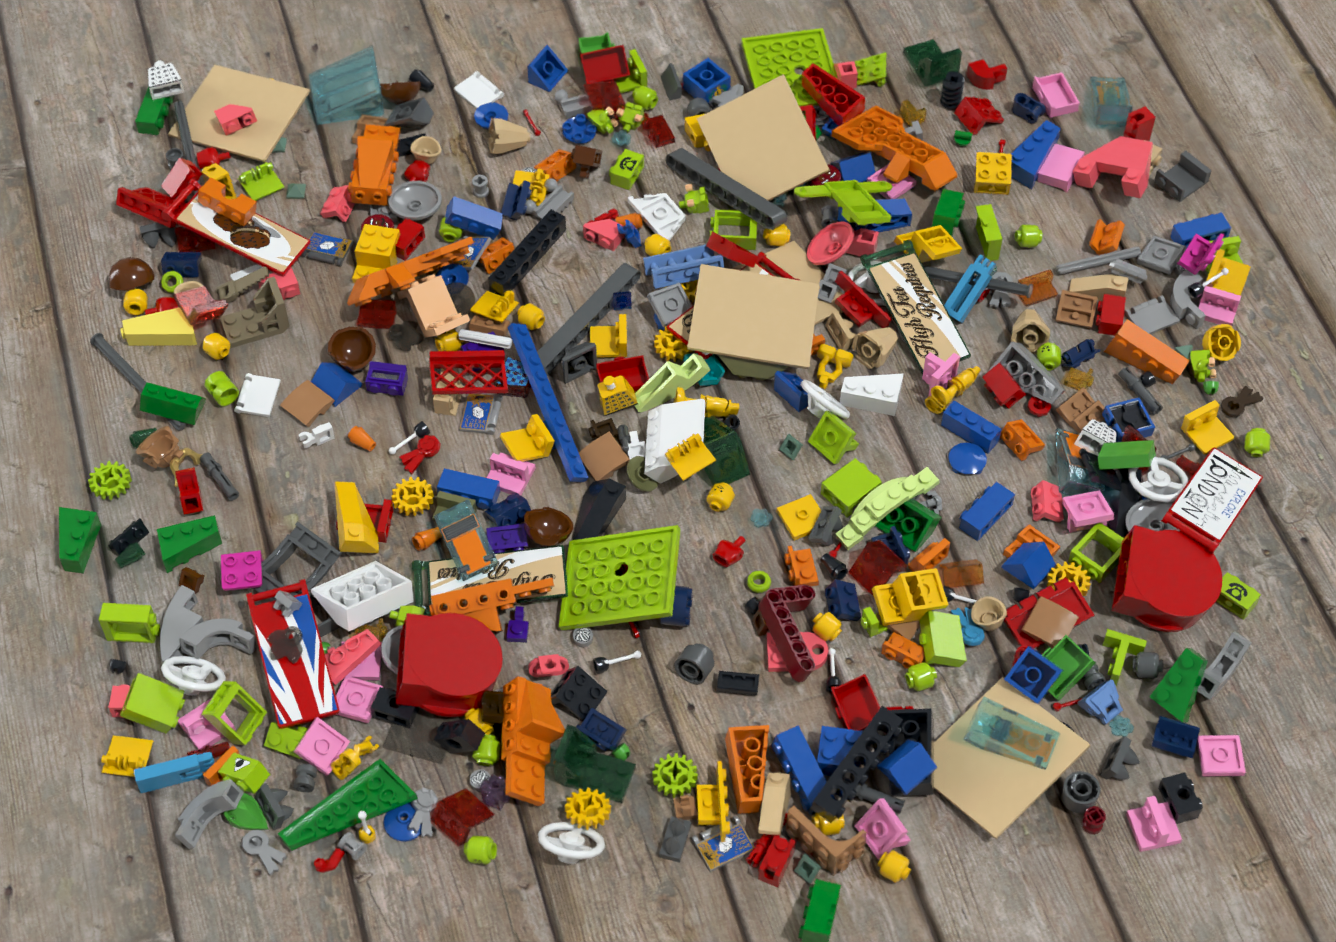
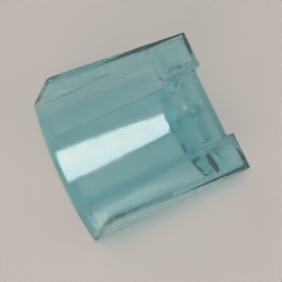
(347, 89)

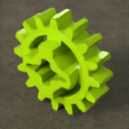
(109, 480)
(685, 776)

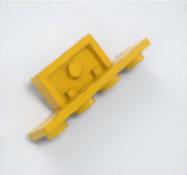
(711, 803)

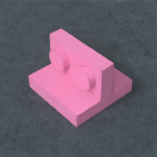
(1219, 305)
(938, 372)
(510, 473)
(1087, 510)
(200, 729)
(1153, 825)
(882, 829)

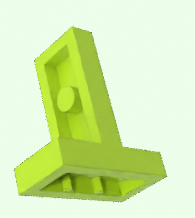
(1121, 644)

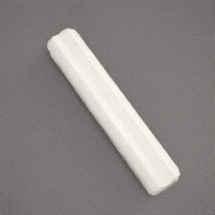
(484, 338)

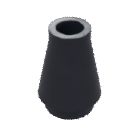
(419, 76)
(834, 567)

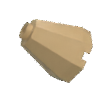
(506, 136)
(1030, 330)
(874, 346)

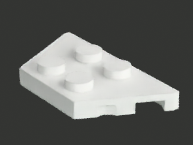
(659, 213)

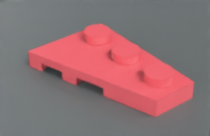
(350, 655)

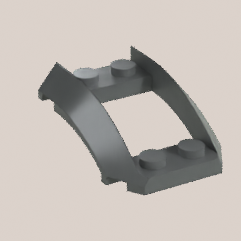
(311, 544)

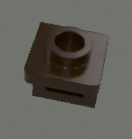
(600, 428)
(492, 707)

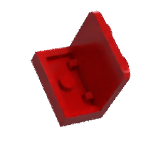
(976, 112)

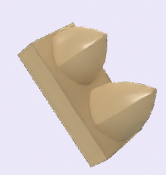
(840, 330)

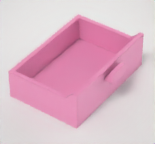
(1055, 95)
(1059, 167)

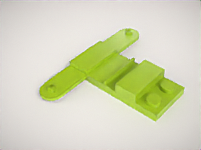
(853, 198)

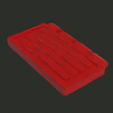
(1066, 595)

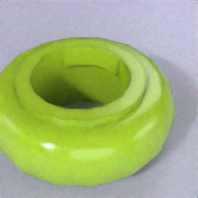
(164, 281)
(759, 575)

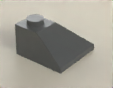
(411, 114)
(579, 361)

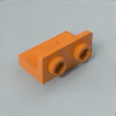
(557, 164)
(1106, 237)
(495, 254)
(1021, 439)
(930, 556)
(802, 567)
(903, 650)

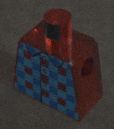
(517, 379)

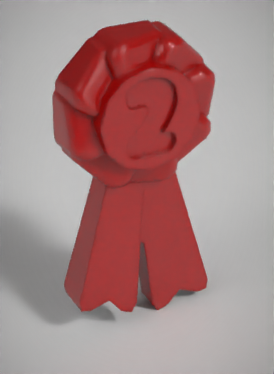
(1038, 407)
(426, 447)

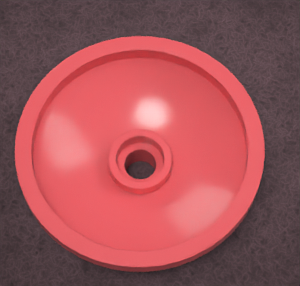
(830, 243)

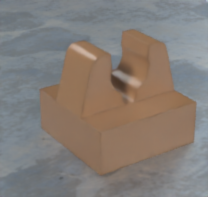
(685, 807)

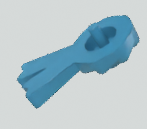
(972, 634)

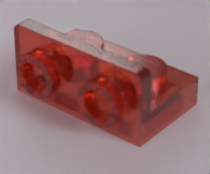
(658, 130)
(192, 242)
(377, 314)

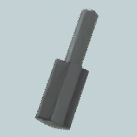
(624, 436)

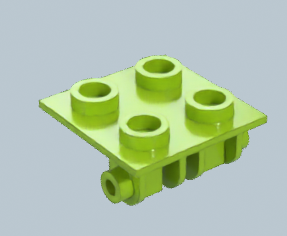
(872, 69)
(261, 181)

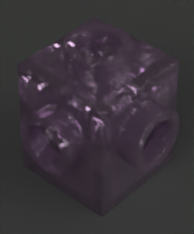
(494, 792)

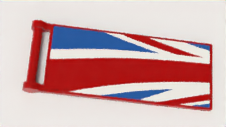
(299, 689)

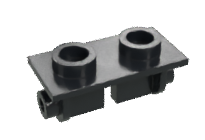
(131, 534)

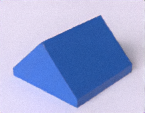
(546, 70)
(855, 167)
(335, 382)
(789, 388)
(1030, 563)
(908, 766)

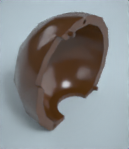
(400, 91)
(130, 273)
(352, 348)
(547, 526)

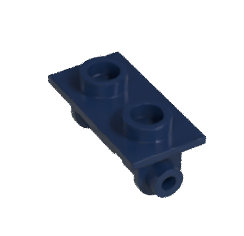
(1086, 352)

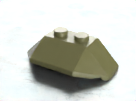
(751, 368)

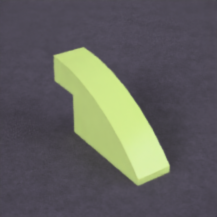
(664, 382)

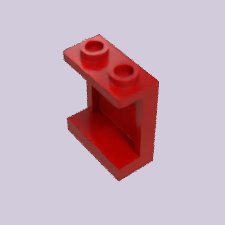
(381, 518)

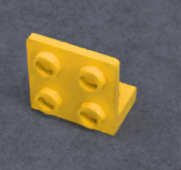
(993, 173)
(1234, 280)
(610, 340)
(1205, 428)
(530, 442)

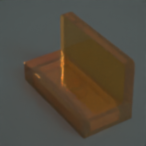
(1042, 287)
(962, 573)

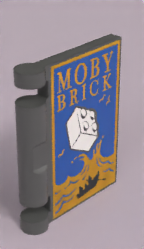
(327, 248)

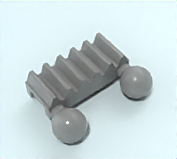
(574, 105)
(556, 200)

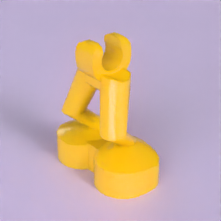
(830, 354)
(350, 760)

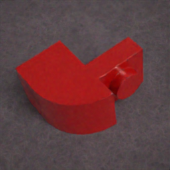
(983, 76)
(189, 490)

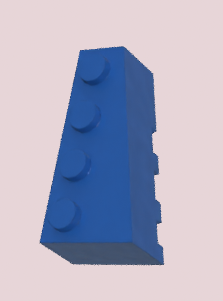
(1032, 153)
(896, 208)
(801, 764)

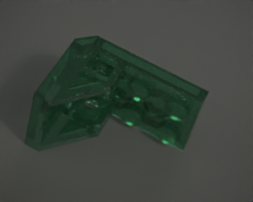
(931, 63)
(727, 451)
(580, 766)

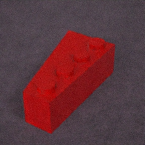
(832, 95)

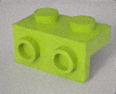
(284, 739)

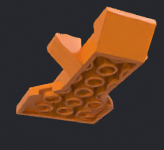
(886, 137)
(403, 273)

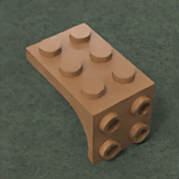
(828, 853)

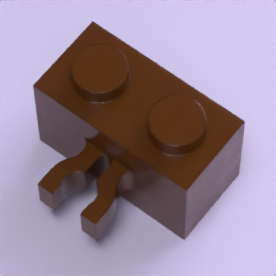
(586, 157)

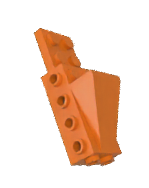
(375, 165)
(499, 594)
(527, 732)

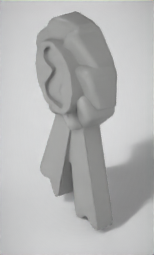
(1005, 300)
(424, 806)
(257, 843)

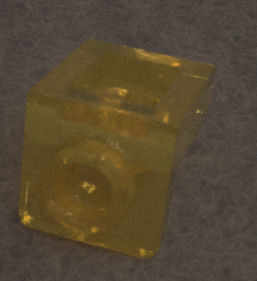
(910, 113)
(1077, 379)
(379, 632)

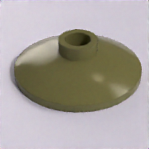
(636, 474)

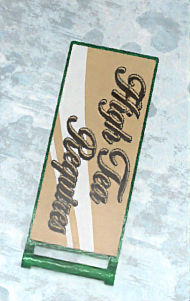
(915, 305)
(519, 565)

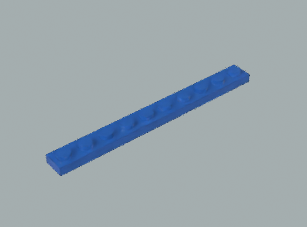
(548, 403)

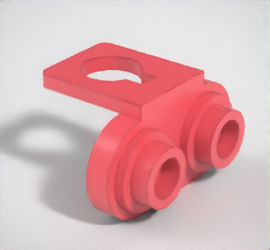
(548, 666)

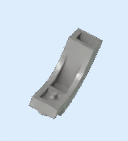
(1181, 302)
(216, 632)
(1224, 665)
(207, 805)

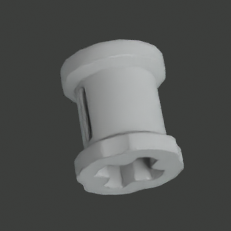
(480, 183)
(828, 215)
(352, 845)

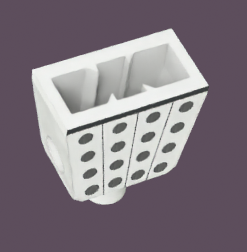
(164, 80)
(1094, 436)

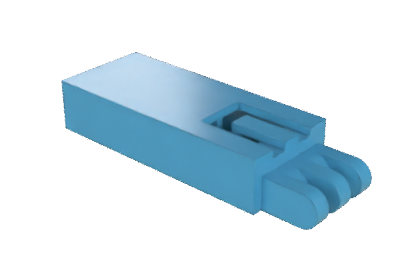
(965, 295)
(173, 772)

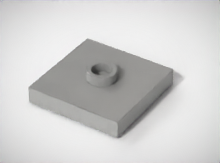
(1161, 254)
(669, 303)

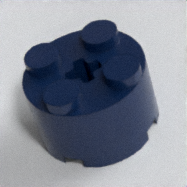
(681, 608)

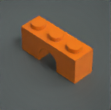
(238, 210)

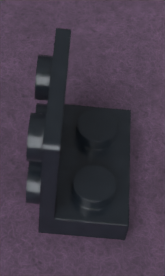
(578, 692)

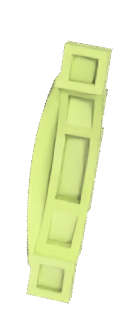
(882, 502)

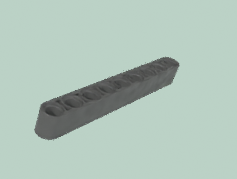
(726, 189)
(586, 316)

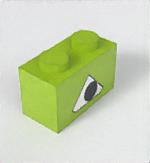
(244, 772)

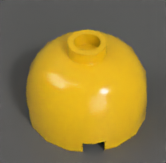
(1222, 342)

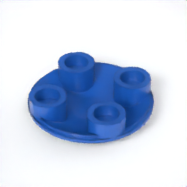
(579, 129)
(967, 458)

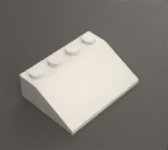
(667, 427)
(364, 595)

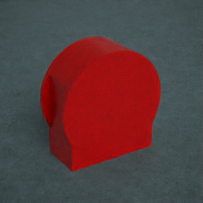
(1165, 579)
(446, 663)

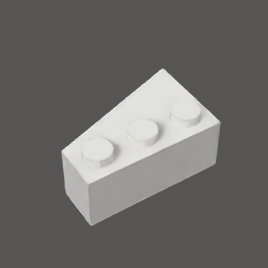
(872, 393)

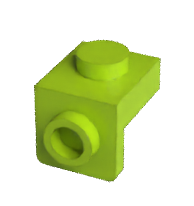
(870, 622)

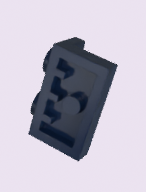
(182, 262)

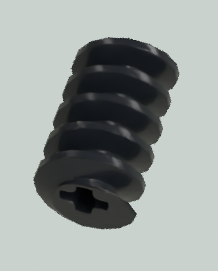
(952, 90)

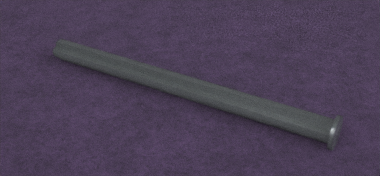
(185, 134)
(994, 284)
(99, 341)

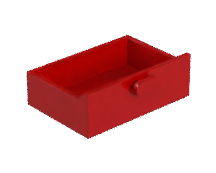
(605, 64)
(731, 250)
(631, 368)
(856, 702)

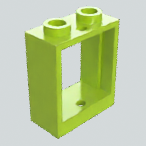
(736, 218)
(1105, 537)
(129, 623)
(219, 703)

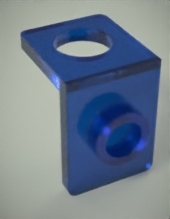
(622, 300)

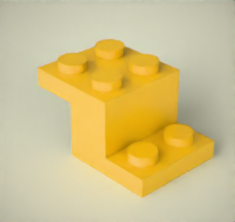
(931, 243)
(375, 250)
(910, 597)

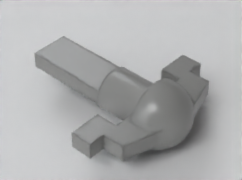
(936, 500)

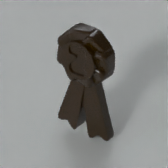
(1236, 405)

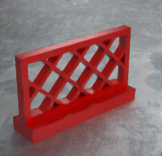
(147, 203)
(467, 360)

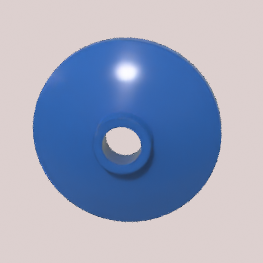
(487, 111)
(453, 273)
(398, 828)

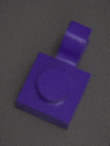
(519, 628)

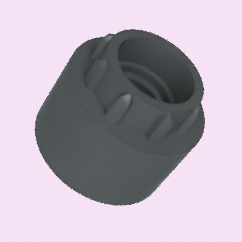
(695, 663)
(1084, 783)

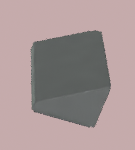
(671, 83)

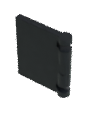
(1103, 476)

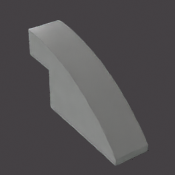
(177, 621)

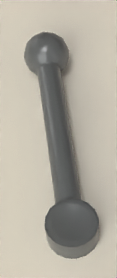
(1191, 447)

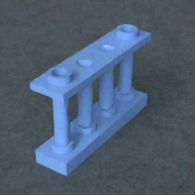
(680, 265)

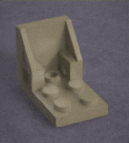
(259, 322)

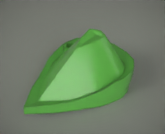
(247, 815)

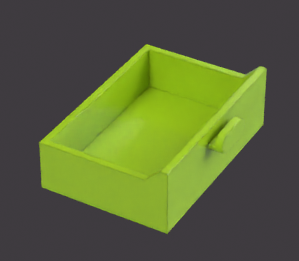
(988, 232)
(942, 639)

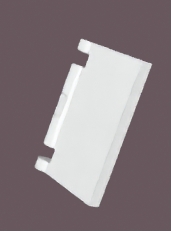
(478, 90)
(258, 395)

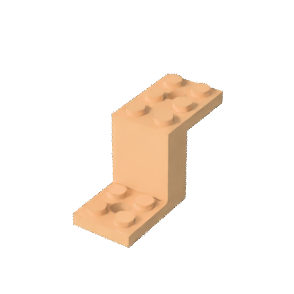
(433, 305)

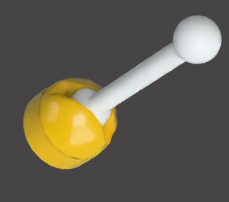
(365, 830)

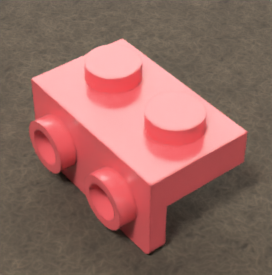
(338, 204)
(1047, 502)

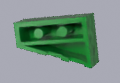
(949, 210)
(76, 537)
(187, 540)
(1180, 684)
(820, 912)

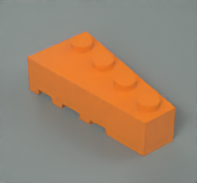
(1146, 352)
(747, 763)

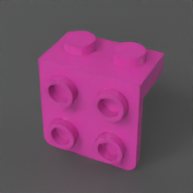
(1199, 253)
(241, 570)

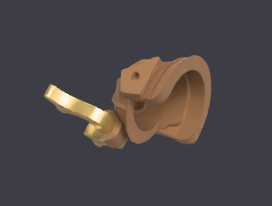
(163, 451)

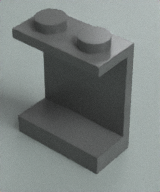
(1184, 177)

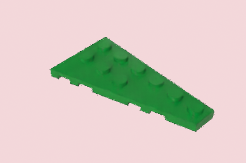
(371, 791)

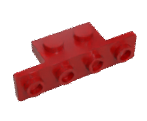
(858, 304)

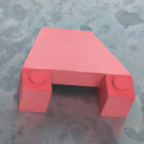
(1119, 157)

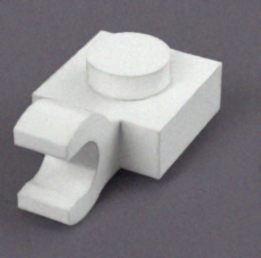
(319, 435)
(635, 447)

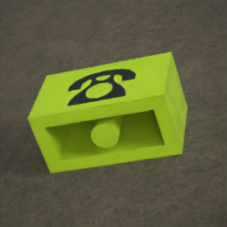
(626, 169)
(1237, 596)

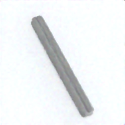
(1098, 260)

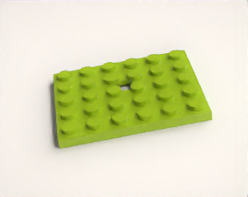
(784, 52)
(642, 593)

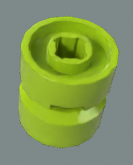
(221, 388)

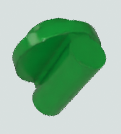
(962, 138)

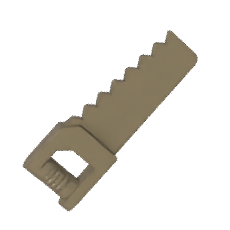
(238, 286)

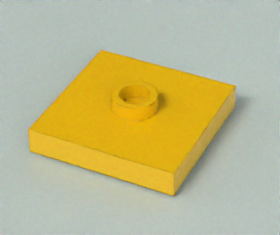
(799, 516)

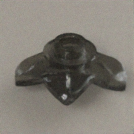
(405, 335)
(284, 646)

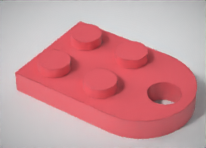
(812, 641)

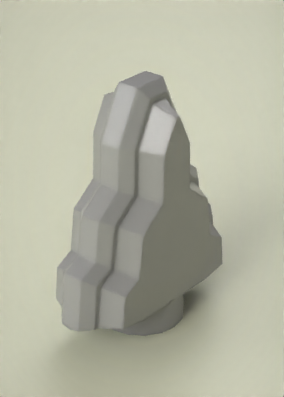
(726, 96)
(1128, 270)

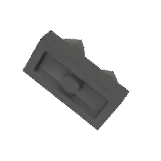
(151, 233)
(826, 522)
(1119, 753)
(269, 803)
(675, 839)

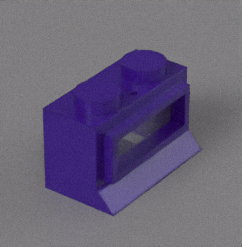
(386, 378)

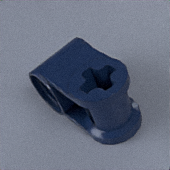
(1027, 108)

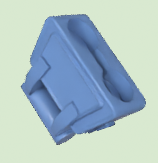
(1099, 699)

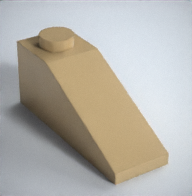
(1100, 285)
(775, 803)

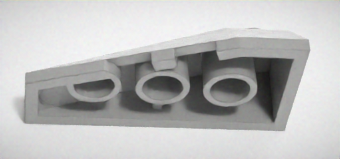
(1030, 373)

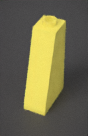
(159, 329)

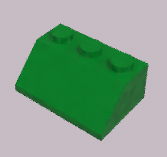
(171, 403)
(913, 522)

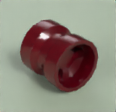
(1095, 824)

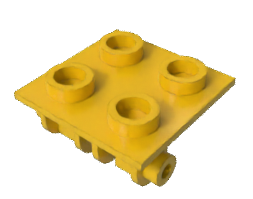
(537, 186)
(495, 306)
(689, 456)
(126, 755)

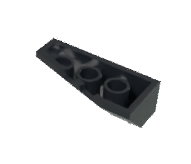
(1121, 501)
(599, 508)

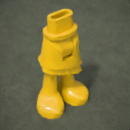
(956, 386)
(713, 405)

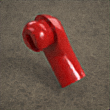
(329, 864)

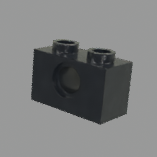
(383, 710)
(459, 736)
(1181, 809)

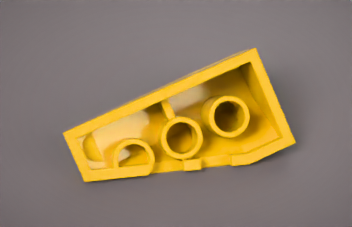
(354, 524)

